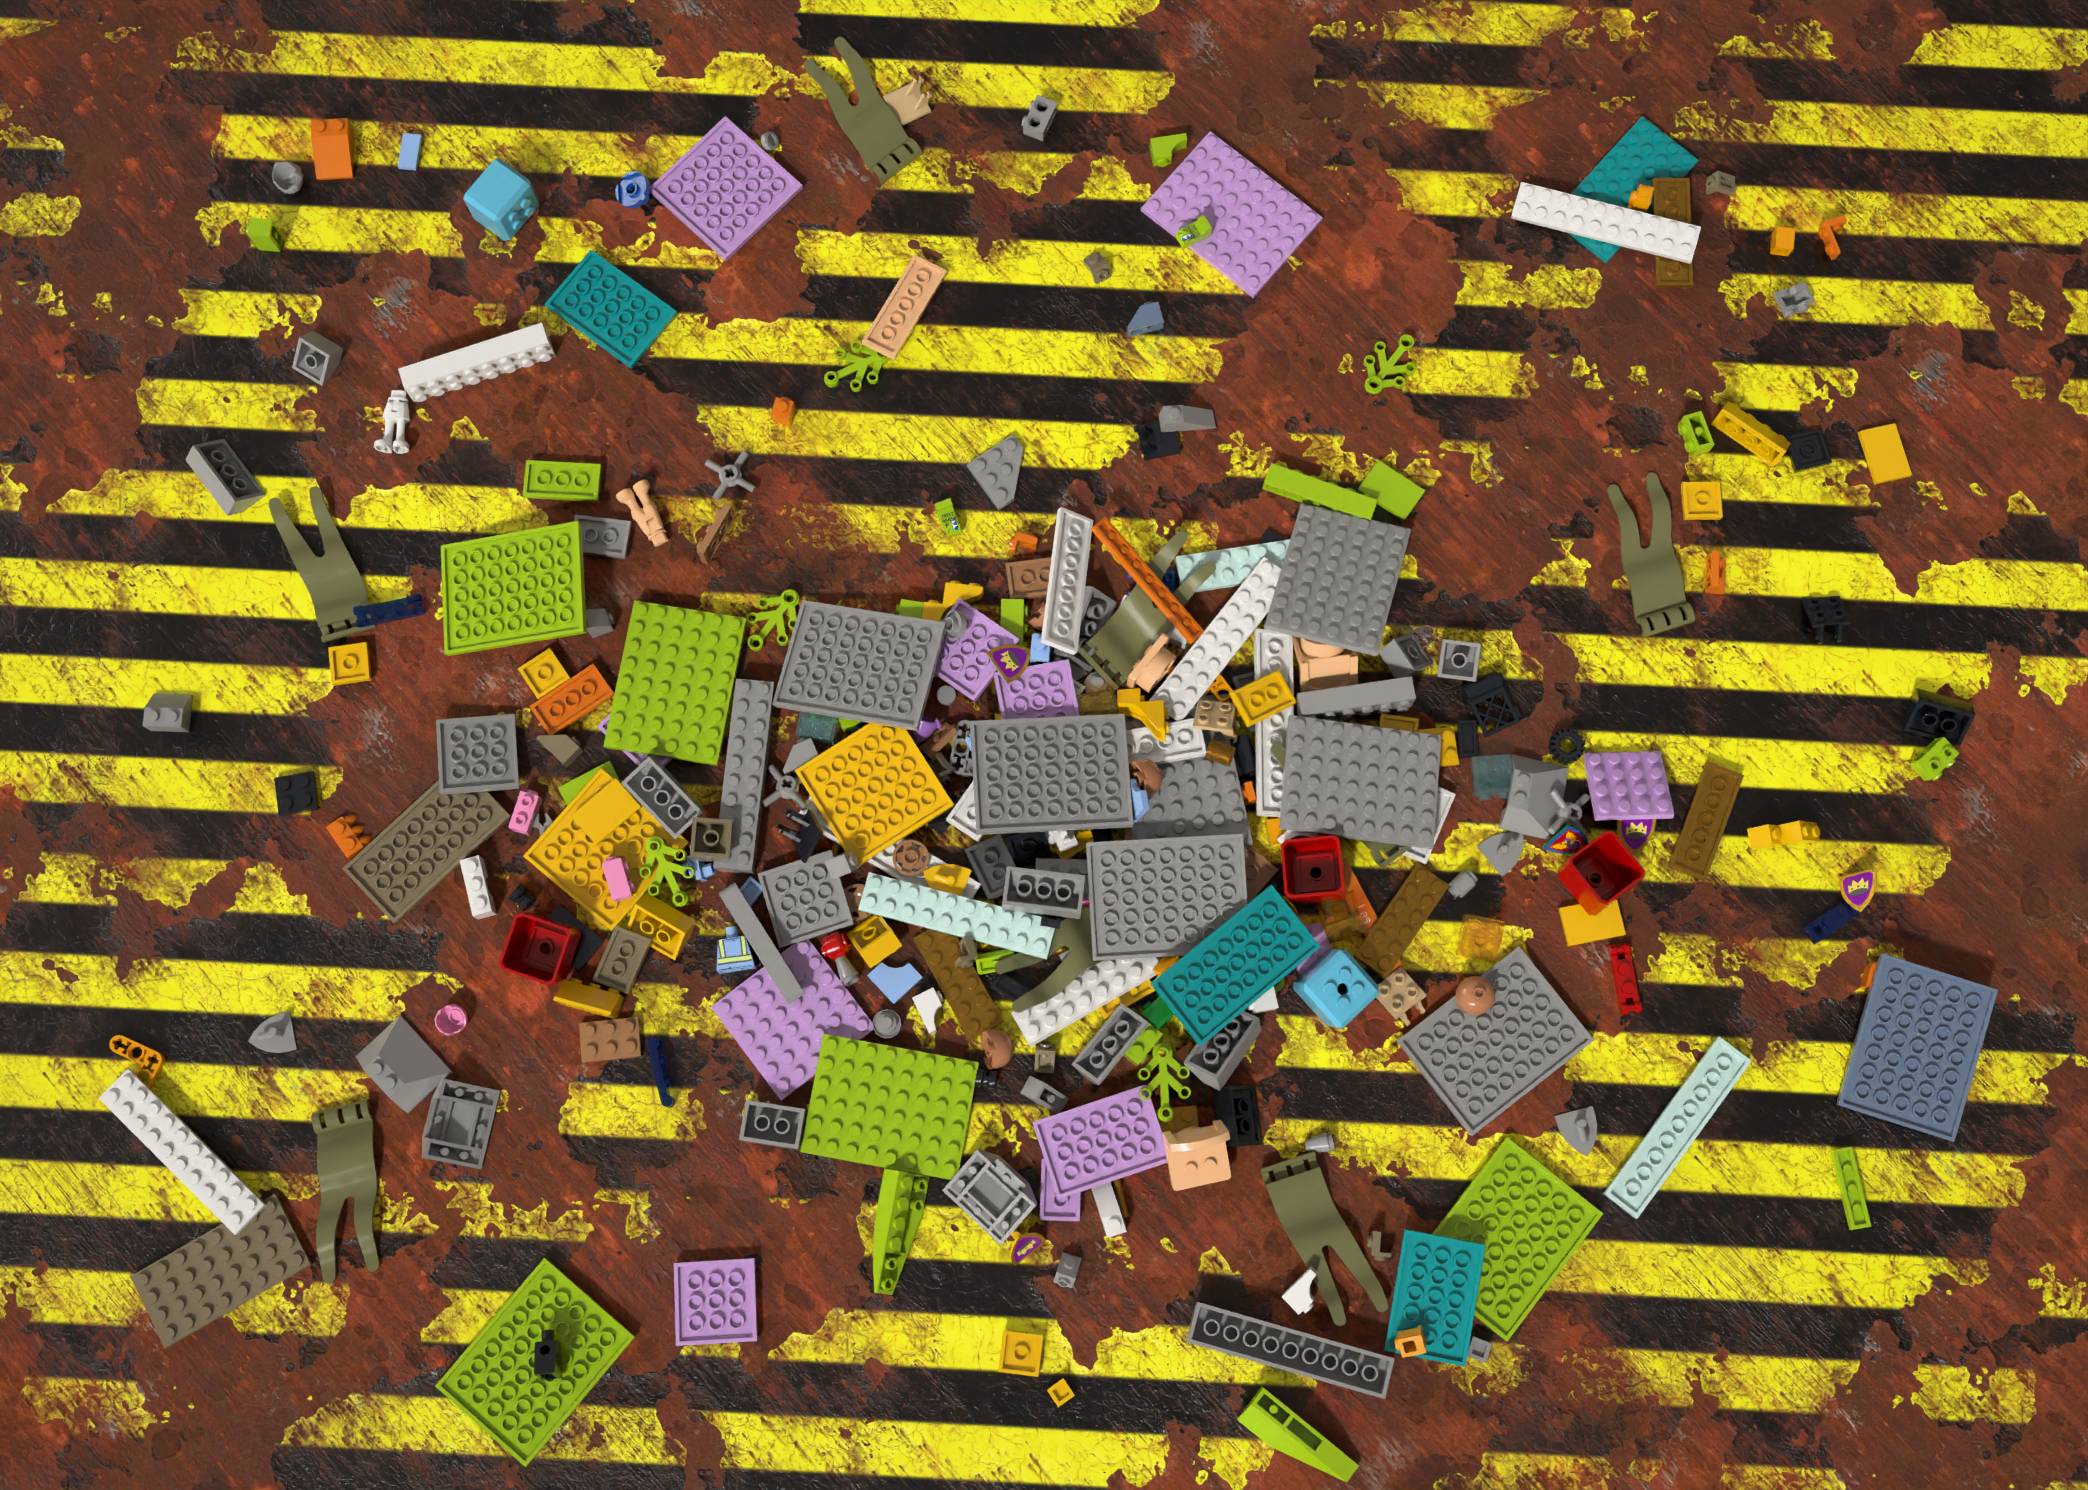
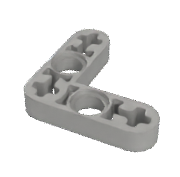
(967, 762)

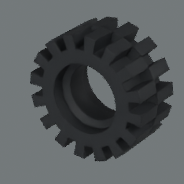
(1561, 756)

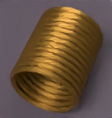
(1220, 753)

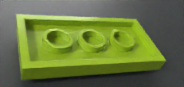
(562, 481)

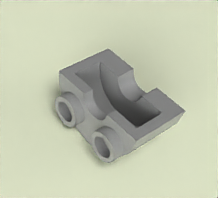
(1794, 299)

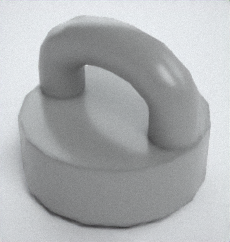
(769, 141)

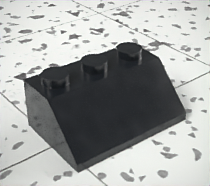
(1938, 716)
(1239, 1113)

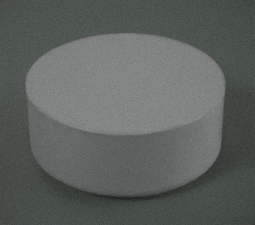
(946, 695)

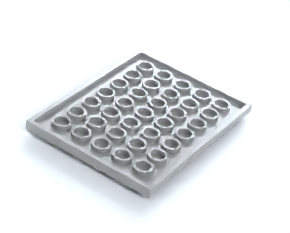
(1338, 579)
(860, 665)
(1051, 774)
(1360, 782)
(1194, 797)
(1162, 893)
(1499, 1056)

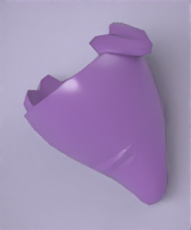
(926, 729)

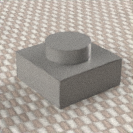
(1479, 1349)

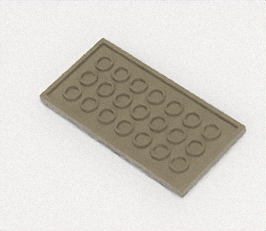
(424, 848)
(220, 1272)

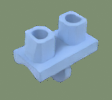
(701, 870)

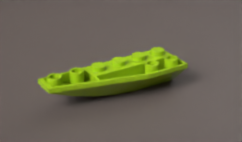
(896, 1223)
(1293, 1436)

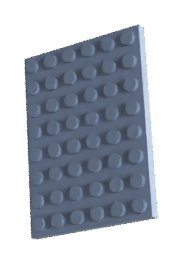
(1917, 1047)

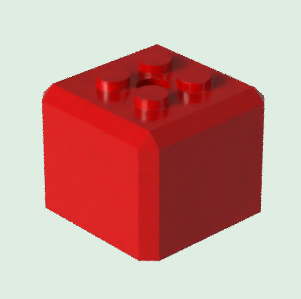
(1303, 856)
(1612, 865)
(524, 948)

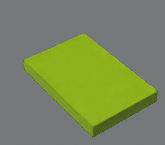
(1391, 490)
(572, 788)

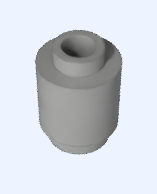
(1462, 883)

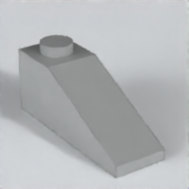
(1185, 418)

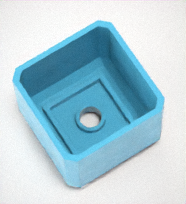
(501, 199)
(1320, 982)

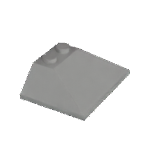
(1529, 804)
(403, 1065)
(459, 1123)
(992, 1194)

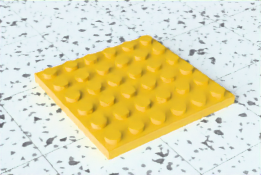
(874, 789)
(576, 862)

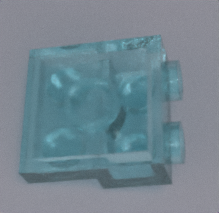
(1491, 776)

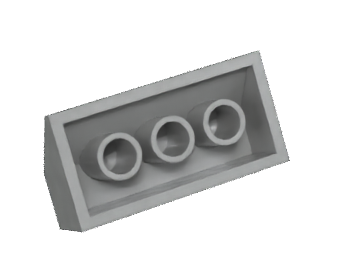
(224, 476)
(1095, 613)
(663, 796)
(1043, 892)
(1110, 1044)
(1223, 1052)

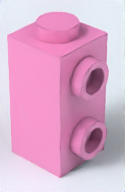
(525, 812)
(617, 879)

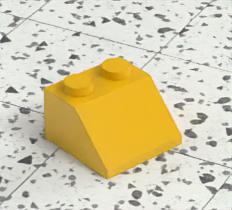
(874, 940)

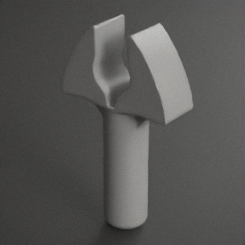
(536, 823)

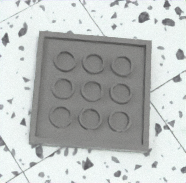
(477, 754)
(805, 900)

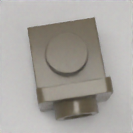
(1721, 183)
(1044, 1057)

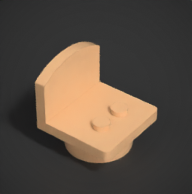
(1324, 665)
(1151, 668)
(1197, 1155)

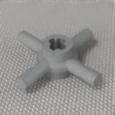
(729, 470)
(786, 787)
(1568, 812)

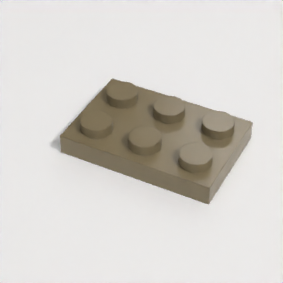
(622, 960)

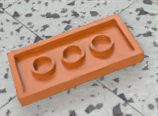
(572, 700)

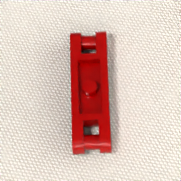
(1624, 979)

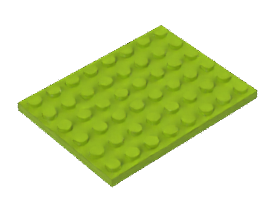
(513, 588)
(675, 683)
(889, 1107)
(1528, 1229)
(496, 1372)

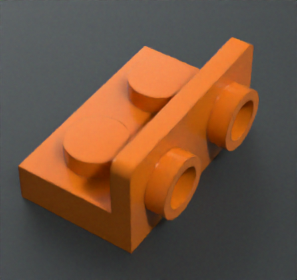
(1715, 573)

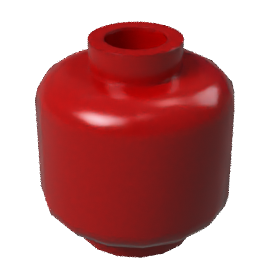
(835, 945)

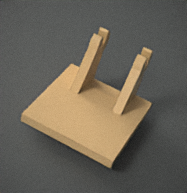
(908, 102)
(1216, 717)
(1399, 994)

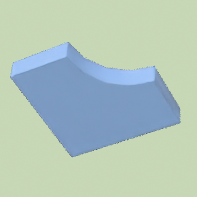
(1139, 800)
(894, 981)

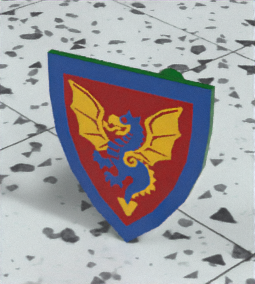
(1567, 841)

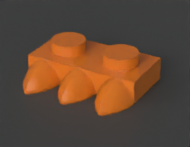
(347, 836)

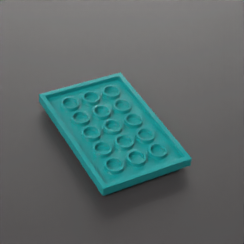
(611, 309)
(1438, 1291)

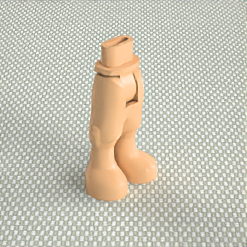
(646, 517)

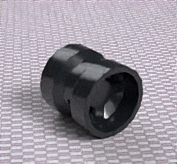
(522, 898)
(985, 1078)

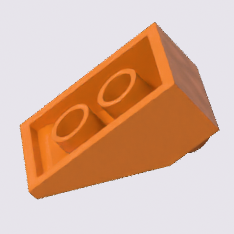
(333, 148)

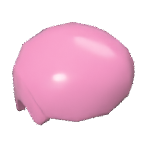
(451, 1019)

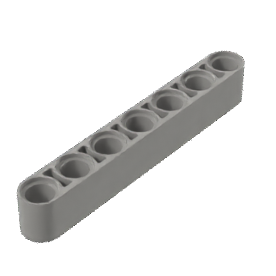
(761, 943)

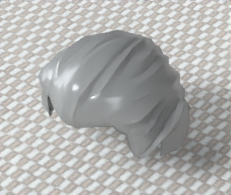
(287, 177)

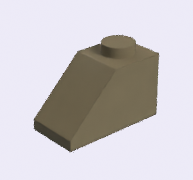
(562, 747)

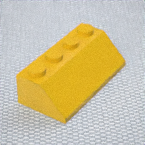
(1751, 433)

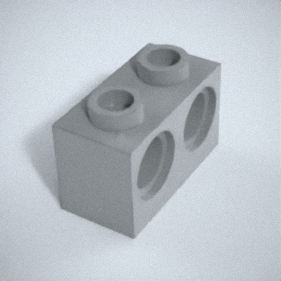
(1042, 118)

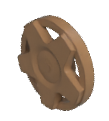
(910, 857)
(854, 901)

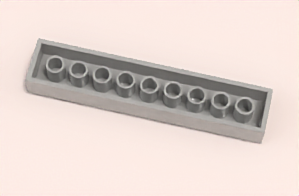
(746, 771)
(1290, 1350)

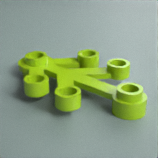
(860, 365)
(1388, 367)
(775, 618)
(666, 868)
(1163, 1078)

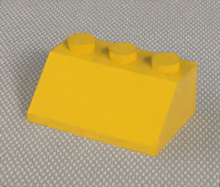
(662, 924)
(589, 998)

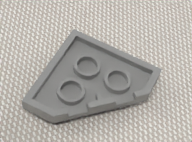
(999, 471)

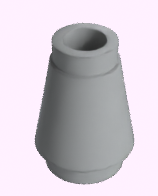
(846, 971)
(1320, 1143)

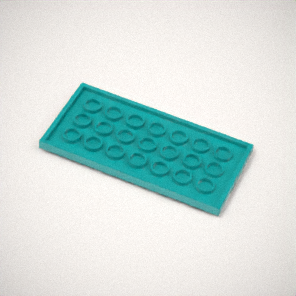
(1634, 160)
(1235, 965)

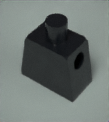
(548, 1365)

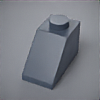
(1147, 319)

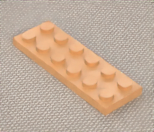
(904, 307)

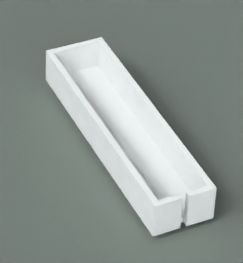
(477, 362)

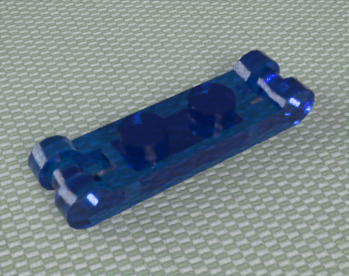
(389, 611)
(1831, 921)
(662, 1080)

